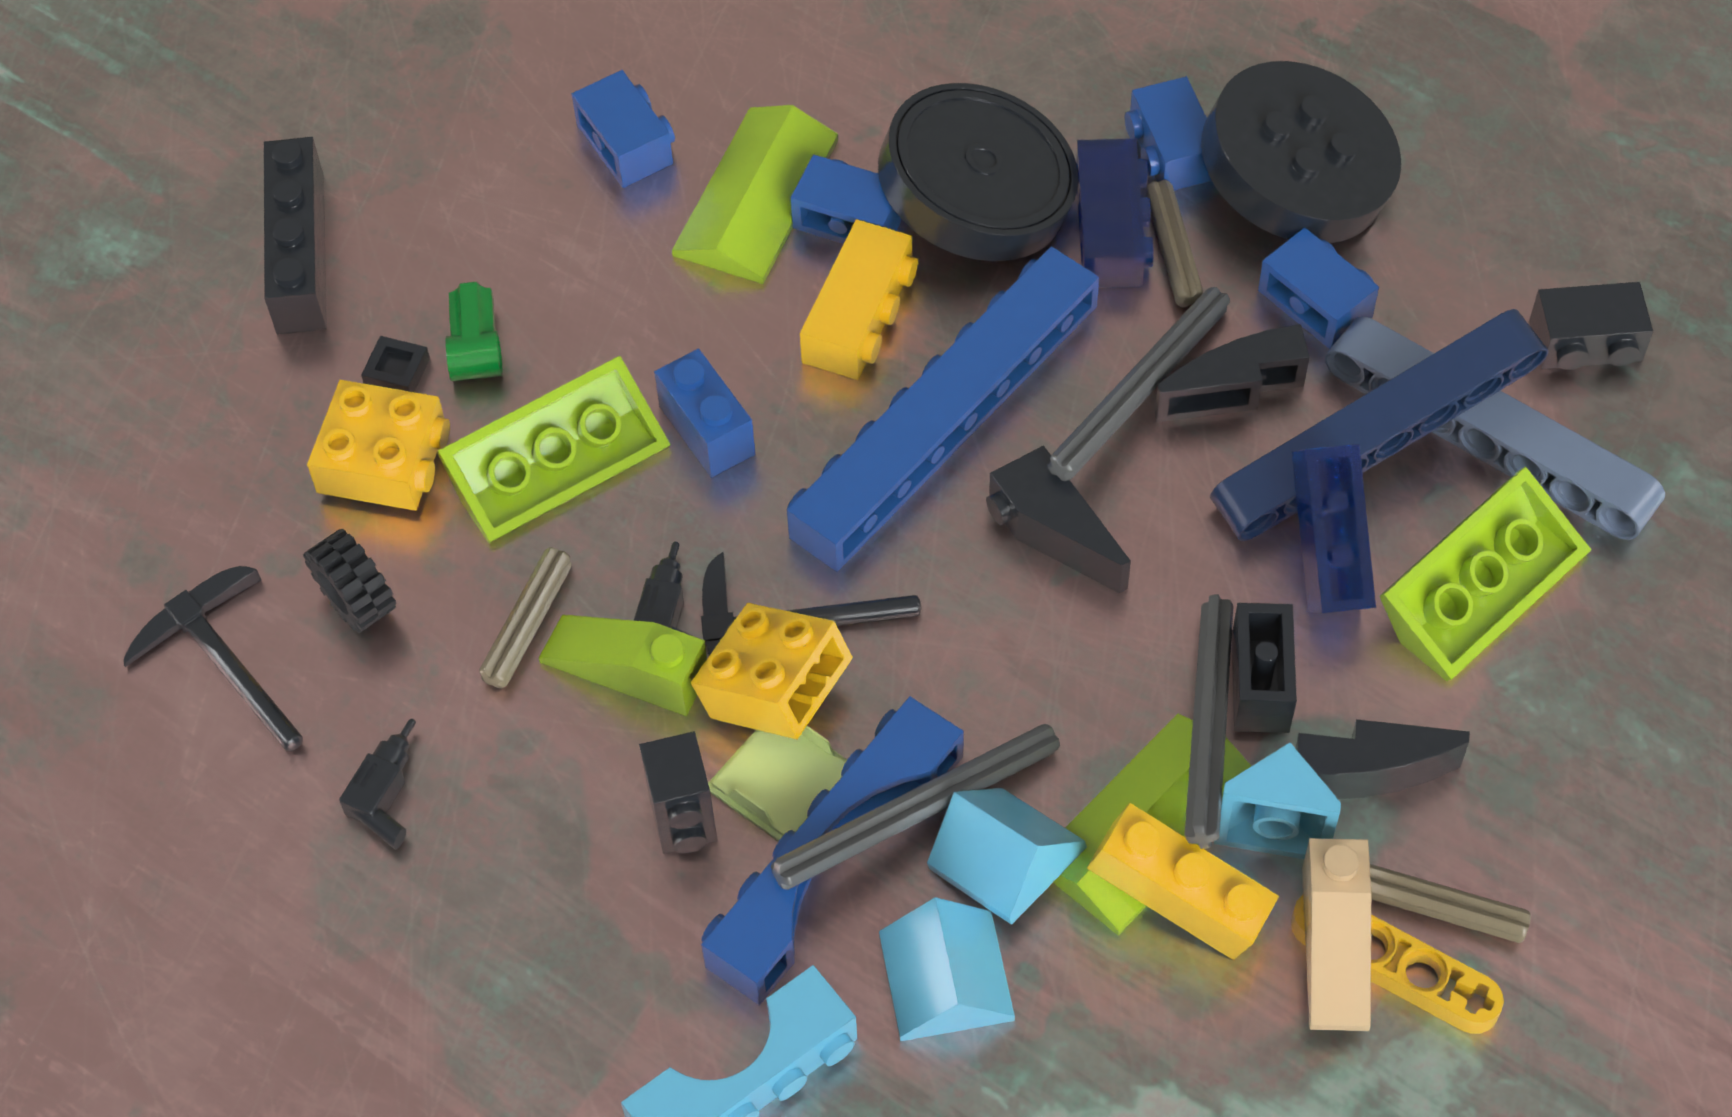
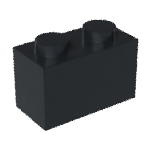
(1592, 325)
(1263, 667)
(679, 793)

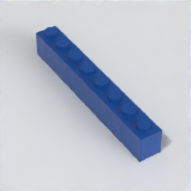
(941, 408)

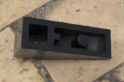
(1055, 519)

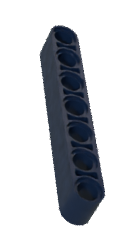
(1387, 417)

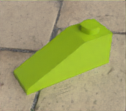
(629, 658)

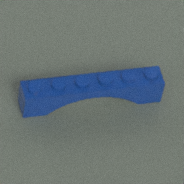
(755, 939)

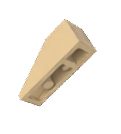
(1338, 933)

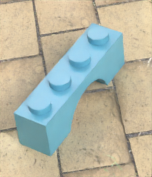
(806, 1030)

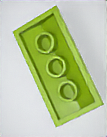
(748, 200)
(553, 449)
(1483, 575)
(1154, 783)

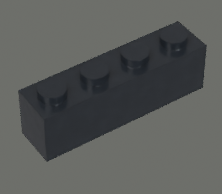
(294, 236)

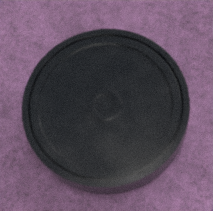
(1300, 151)
(977, 171)

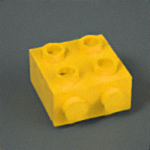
(378, 445)
(772, 670)

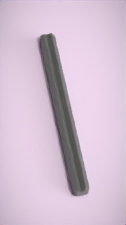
(1138, 384)
(1209, 723)
(913, 807)

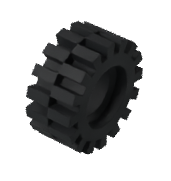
(350, 580)

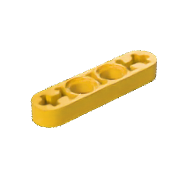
(1406, 950)

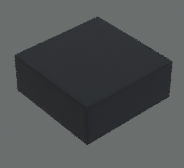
(396, 364)

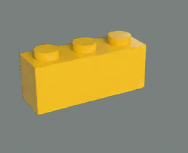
(858, 300)
(1183, 882)

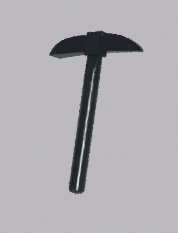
(188, 614)
(717, 618)

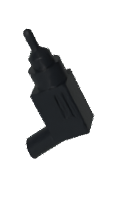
(662, 593)
(377, 786)

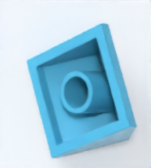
(1277, 806)
(1001, 850)
(945, 970)

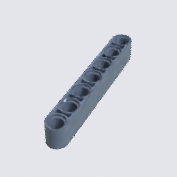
(1512, 436)

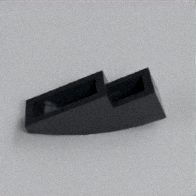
(1235, 375)
(1382, 757)

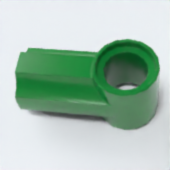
(474, 345)

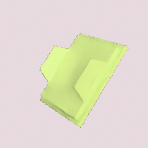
(777, 779)

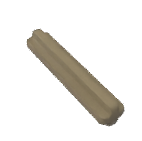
(1174, 243)
(525, 618)
(1449, 904)

